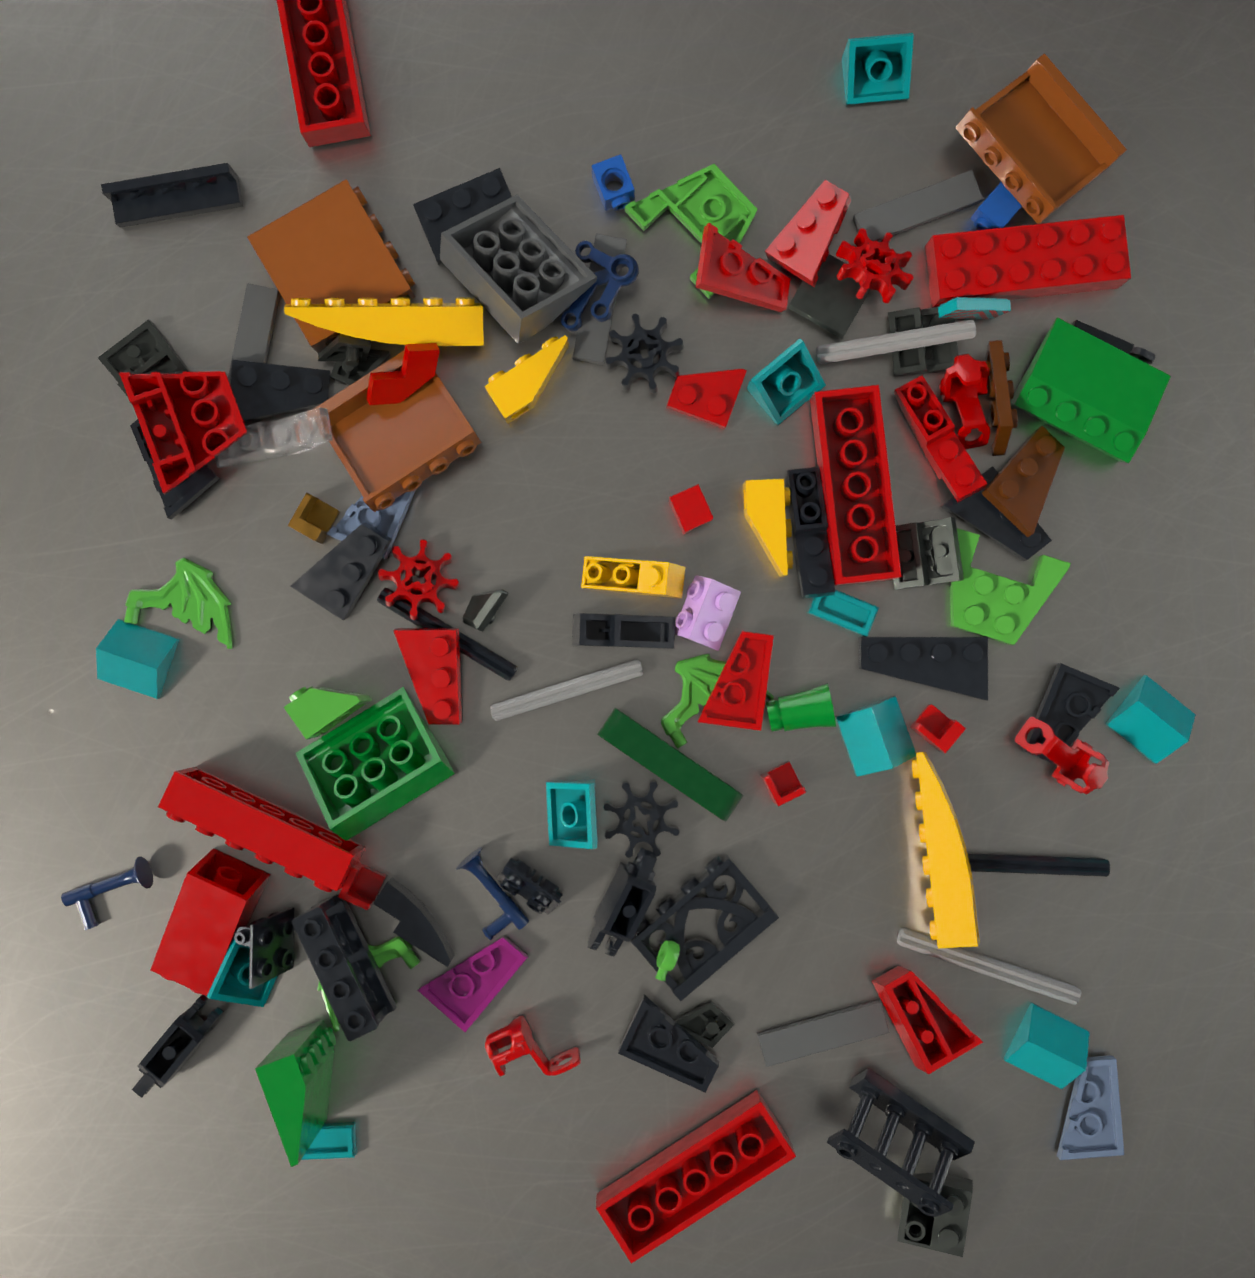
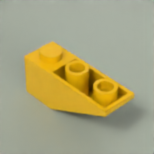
(523, 385)
(766, 515)
(633, 576)

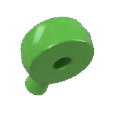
(667, 958)

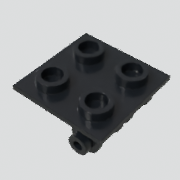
(539, 898)
(270, 945)

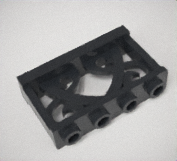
(748, 925)
(344, 966)

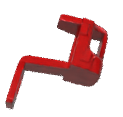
(963, 385)
(1070, 761)
(520, 1036)

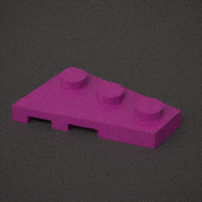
(475, 982)

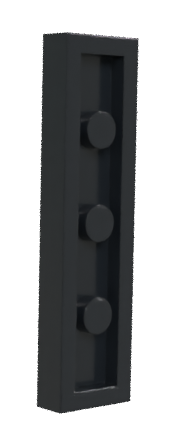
(174, 194)

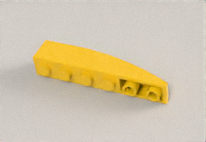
(397, 321)
(945, 862)

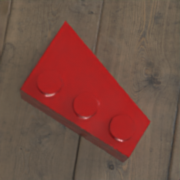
(922, 1021)

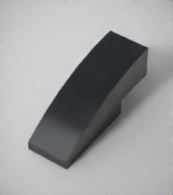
(623, 630)
(416, 921)

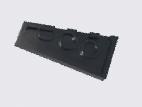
(937, 662)

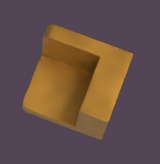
(314, 518)

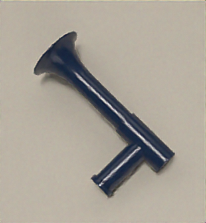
(140, 873)
(511, 911)

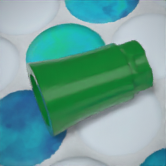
(802, 710)

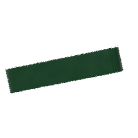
(670, 764)

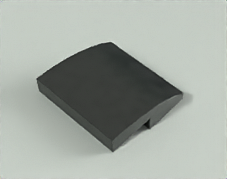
(831, 302)
(142, 353)
(922, 359)
(928, 553)

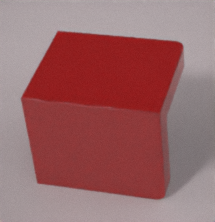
(690, 509)
(937, 728)
(783, 784)
(362, 886)

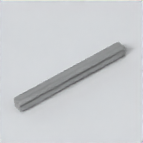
(896, 341)
(566, 690)

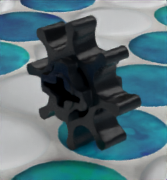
(656, 348)
(627, 825)

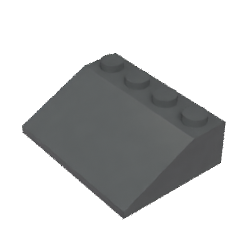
(515, 267)

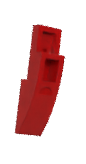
(938, 440)

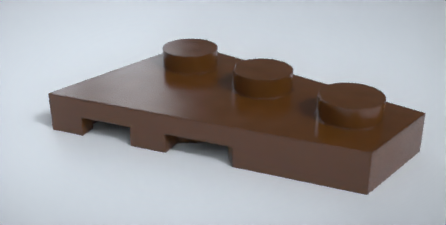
(1002, 391)
(1025, 480)

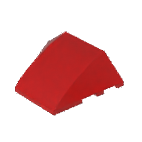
(184, 420)

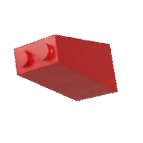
(210, 908)

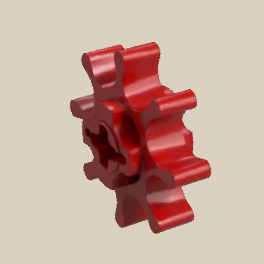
(874, 265)
(421, 567)

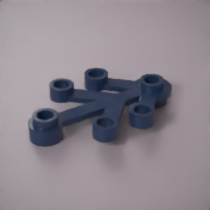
(608, 275)

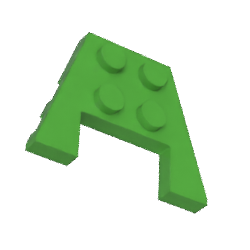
(695, 202)
(995, 604)

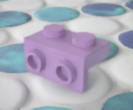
(706, 612)

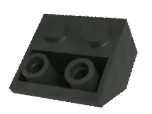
(944, 1232)

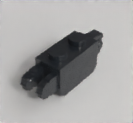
(625, 903)
(175, 1047)

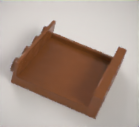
(1041, 139)
(330, 252)
(399, 444)

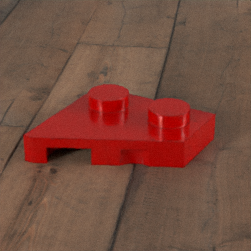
(707, 395)

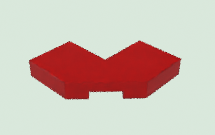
(395, 386)

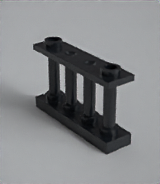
(925, 1128)

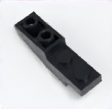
(810, 532)

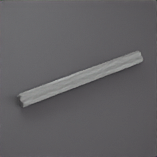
(990, 967)

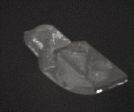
(278, 438)

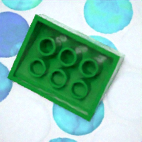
(1091, 391)
(373, 764)
(298, 1085)

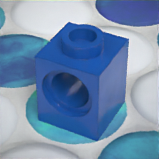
(613, 170)
(996, 209)

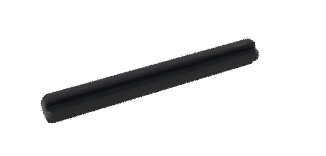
(467, 645)
(1039, 865)

